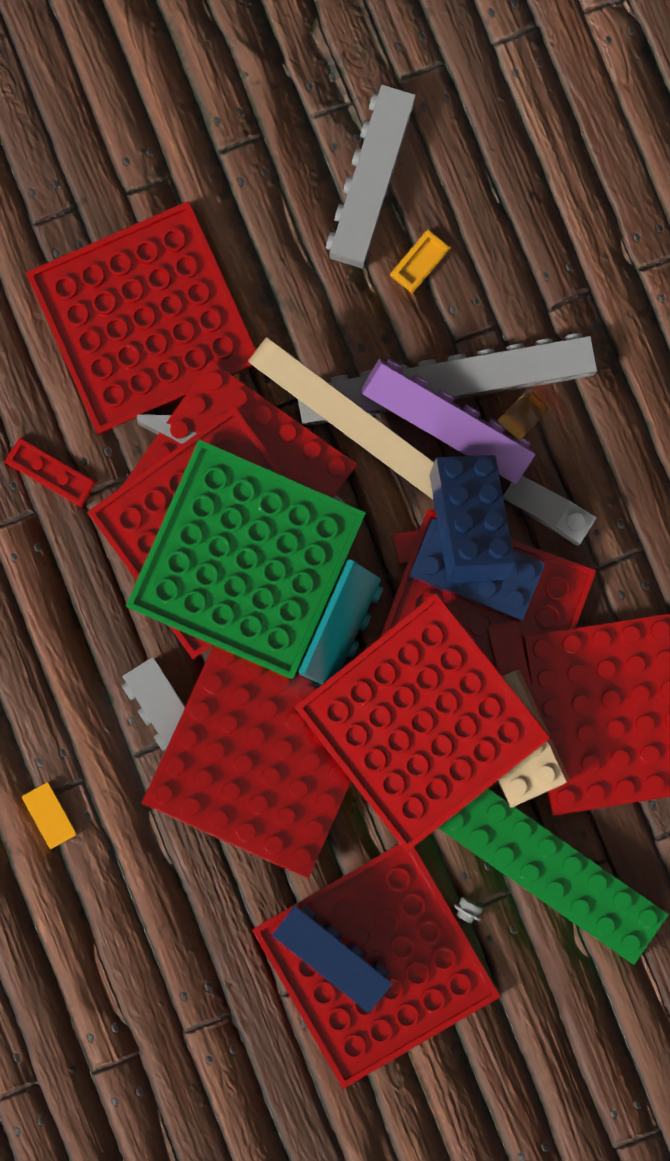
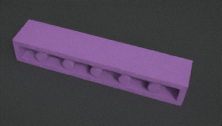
(445, 419)

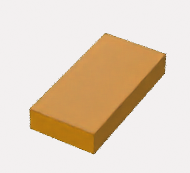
(420, 261)
(49, 815)

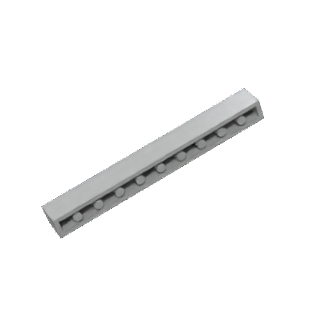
(482, 374)

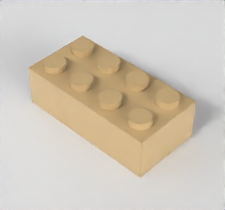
(541, 769)

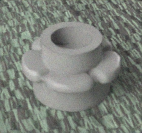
(468, 910)

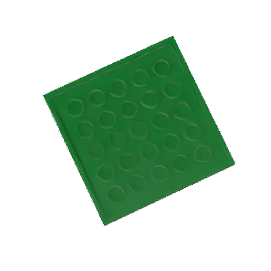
(245, 559)

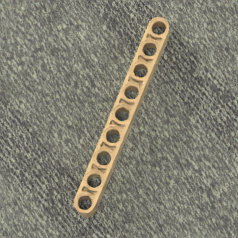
(344, 414)

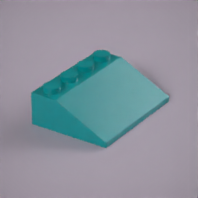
(341, 623)

